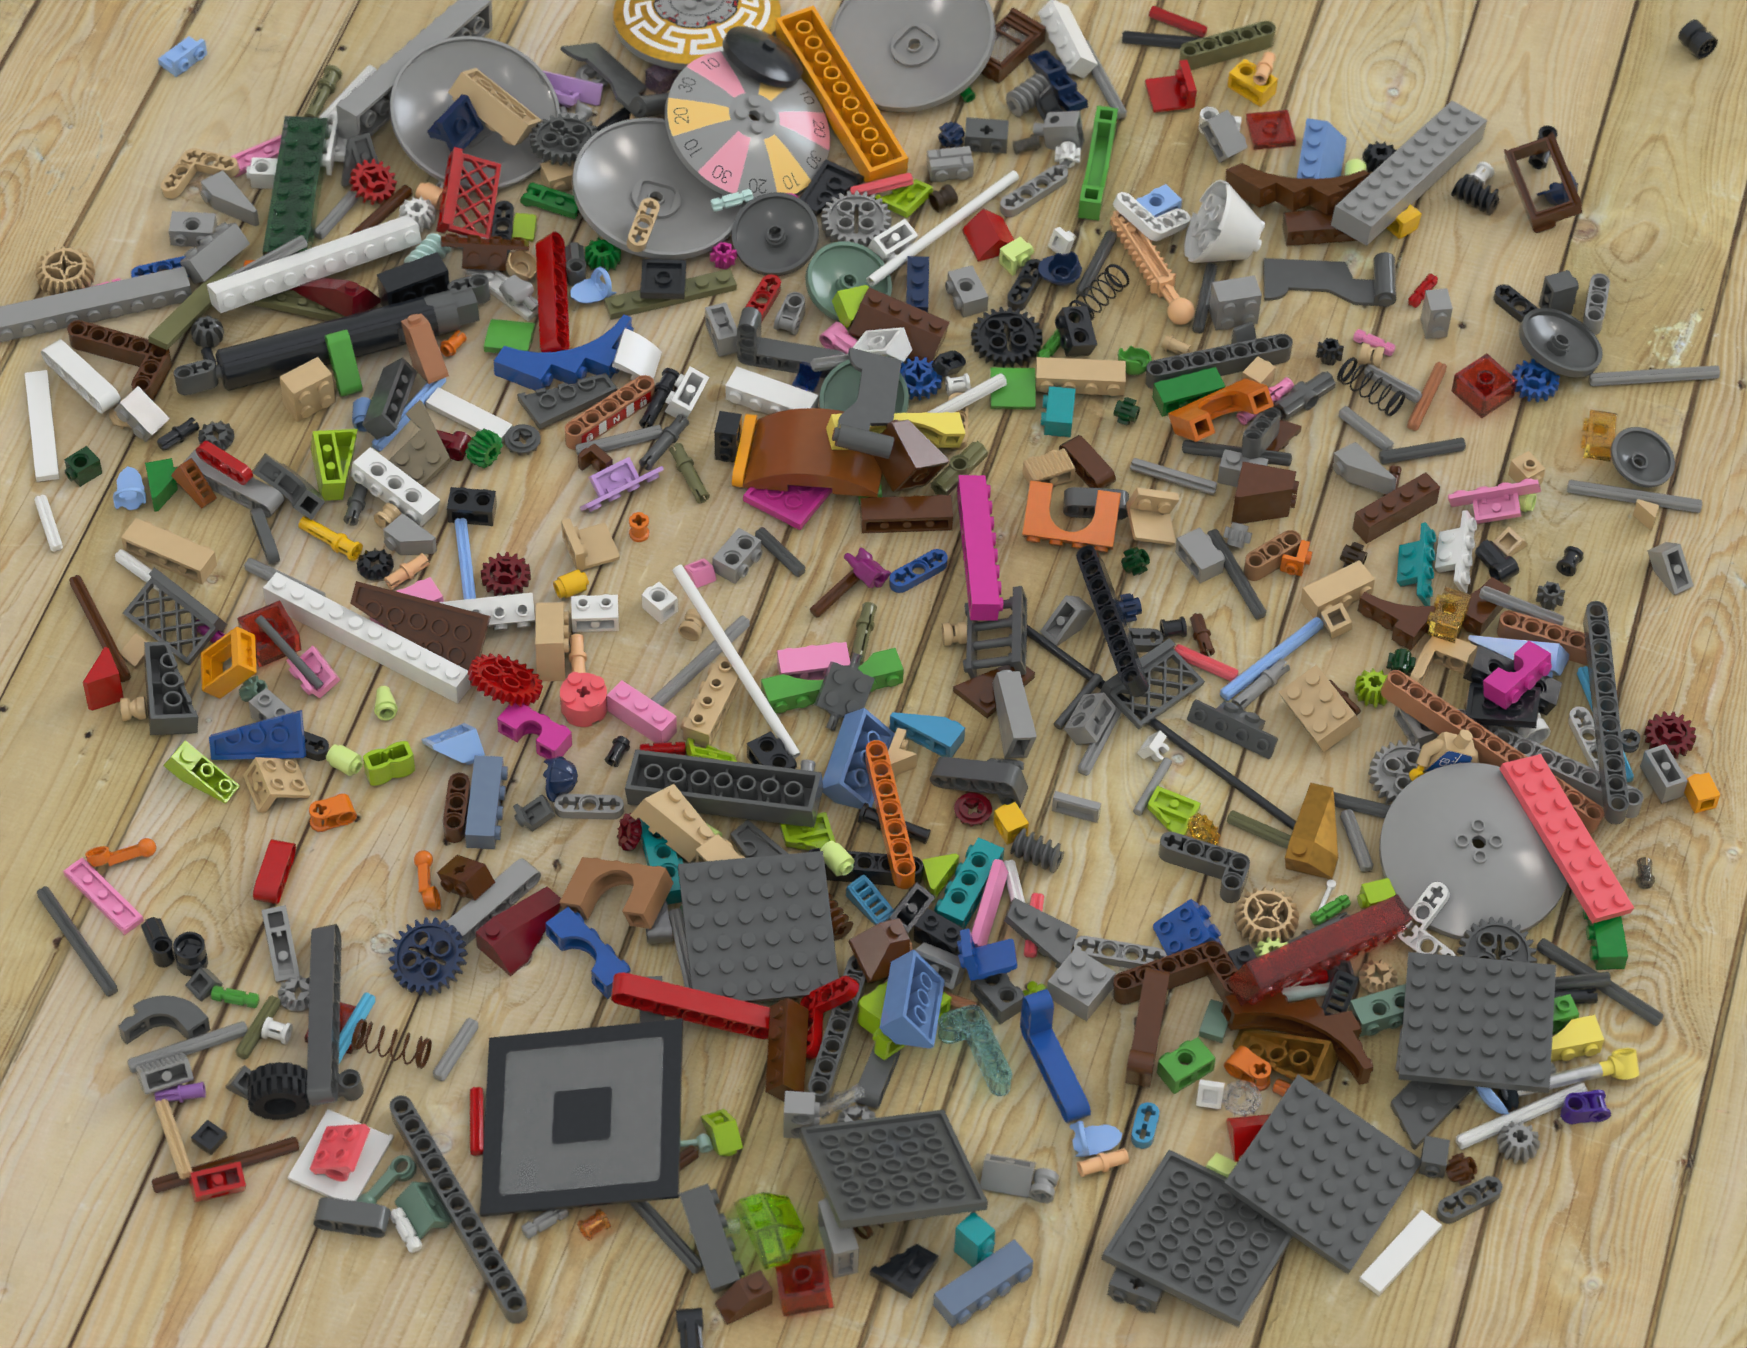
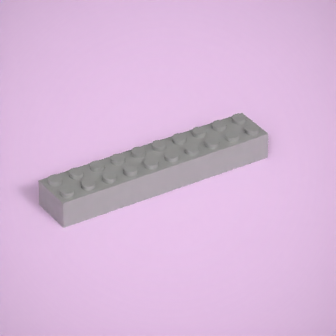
(369, 103)
(1408, 172)

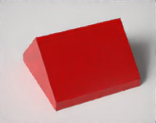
(987, 234)
(103, 682)
(1243, 1131)

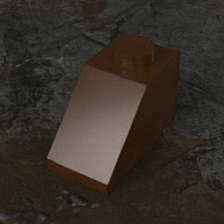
(745, 1297)

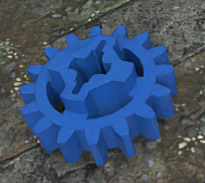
(920, 378)
(1535, 381)

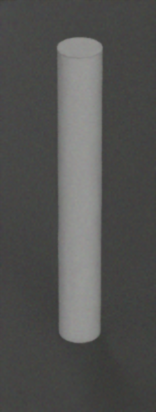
(1155, 781)

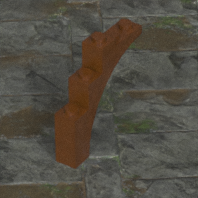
(1293, 193)
(1410, 621)
(1305, 1020)

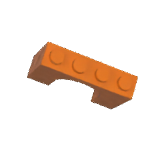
(1194, 419)
(1098, 533)

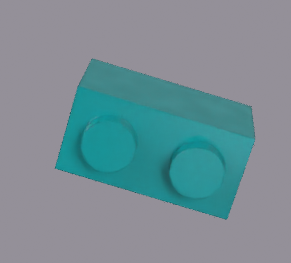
(1059, 411)
(974, 1239)

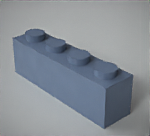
(485, 801)
(983, 1283)

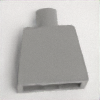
(1061, 128)

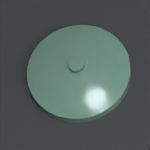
(839, 268)
(842, 386)

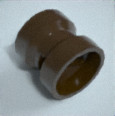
(944, 197)

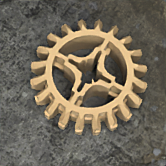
(64, 270)
(1266, 908)

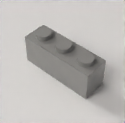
(214, 252)

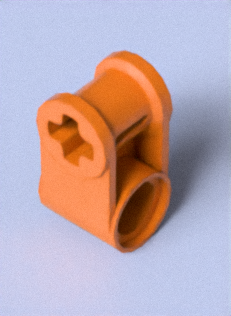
(334, 811)
(1248, 1067)

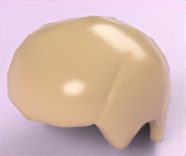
(521, 264)

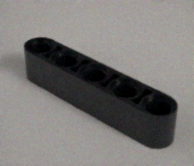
(875, 871)

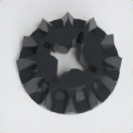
(377, 571)

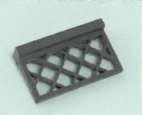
(189, 604)
(1152, 662)

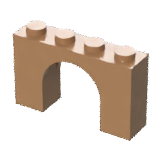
(597, 876)

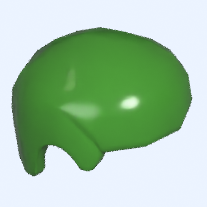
(1136, 360)

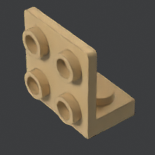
(1150, 515)
(589, 545)
(274, 778)

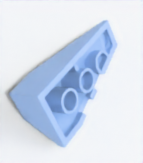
(1508, 647)

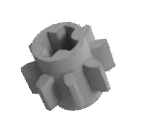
(1237, 535)

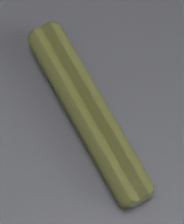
(1258, 829)
(254, 1032)

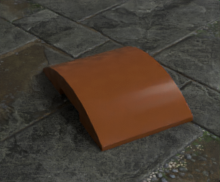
(796, 450)

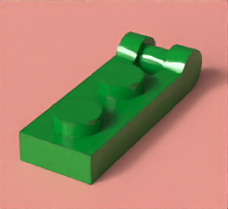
(550, 200)

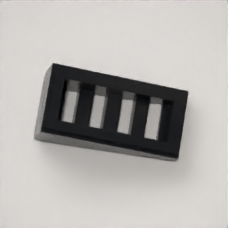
(1345, 977)

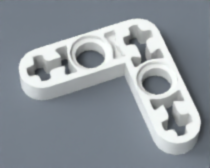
(1145, 222)
(1420, 934)

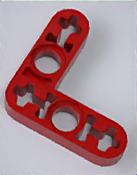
(842, 991)

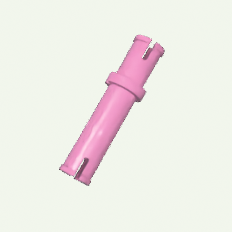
(1275, 392)

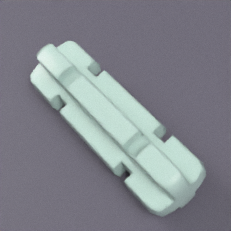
(731, 200)

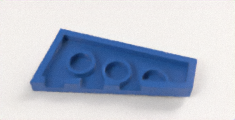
(268, 738)

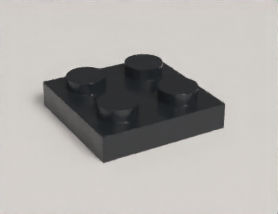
(663, 279)

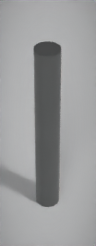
(1088, 689)

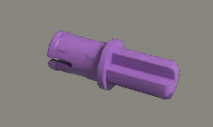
(182, 1092)

